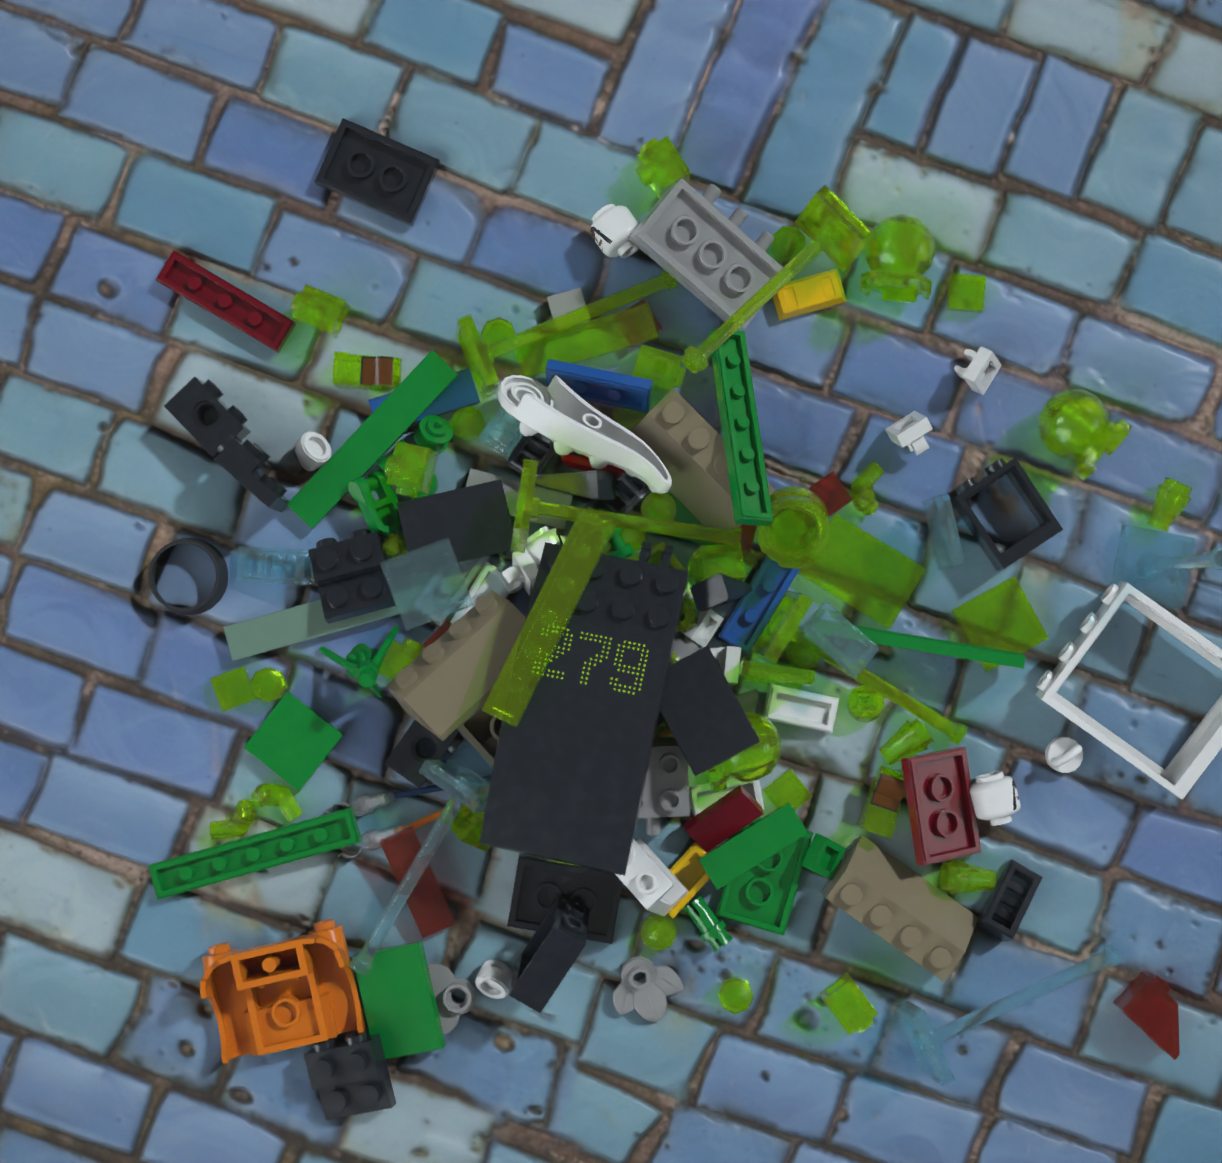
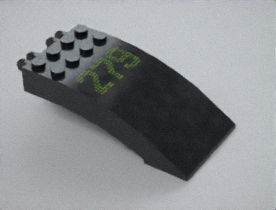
(580, 757)

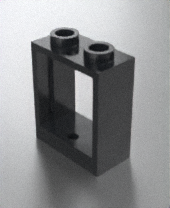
(1047, 526)
(550, 953)

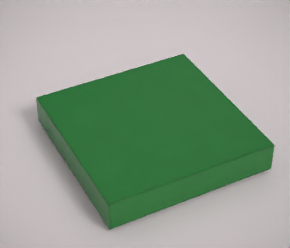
(294, 741)

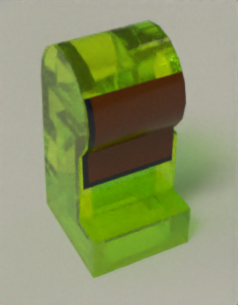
(366, 371)
(882, 802)

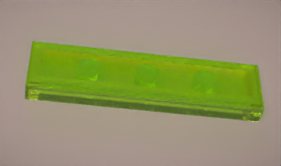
(589, 340)

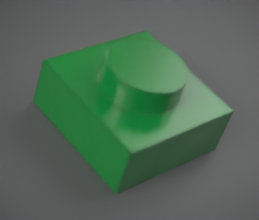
(823, 856)

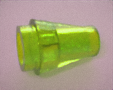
(1169, 503)
(906, 742)
(963, 877)

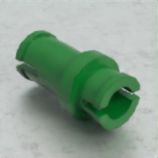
(707, 923)

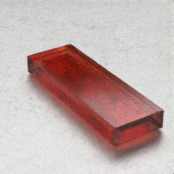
(427, 898)

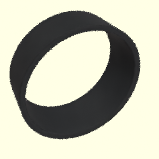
(220, 583)

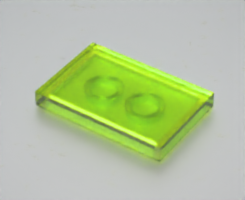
(864, 572)

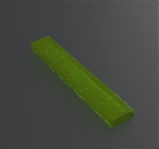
(548, 618)

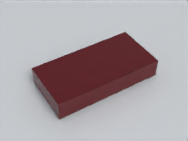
(723, 818)

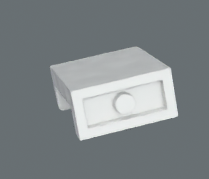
(651, 880)

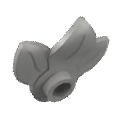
(443, 985)
(648, 993)

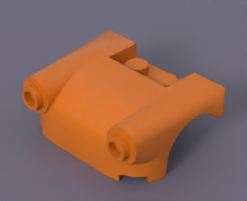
(282, 992)

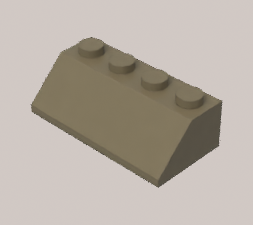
(693, 458)
(459, 667)
(901, 907)

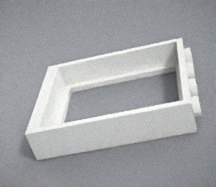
(1206, 738)

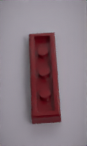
(226, 301)

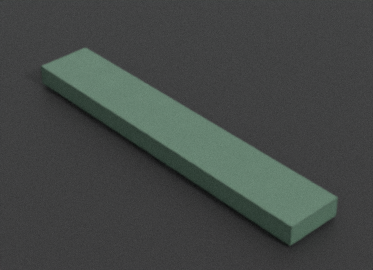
(289, 628)

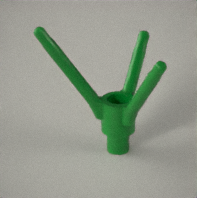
(367, 670)

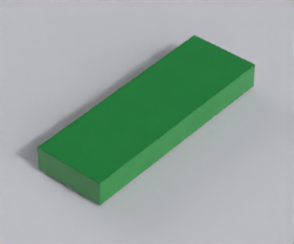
(752, 845)

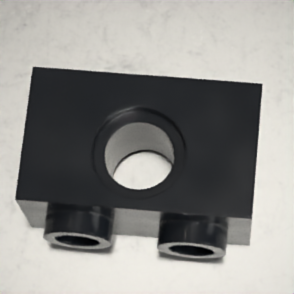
(190, 405)
(408, 760)

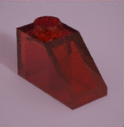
(1153, 1011)

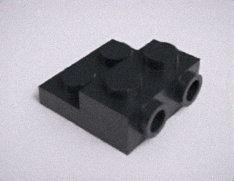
(250, 467)
(351, 575)
(350, 1075)

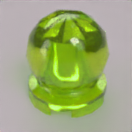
(899, 259)
(1079, 428)
(798, 528)
(752, 763)

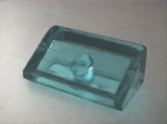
(839, 639)

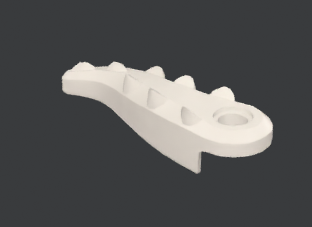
(580, 428)

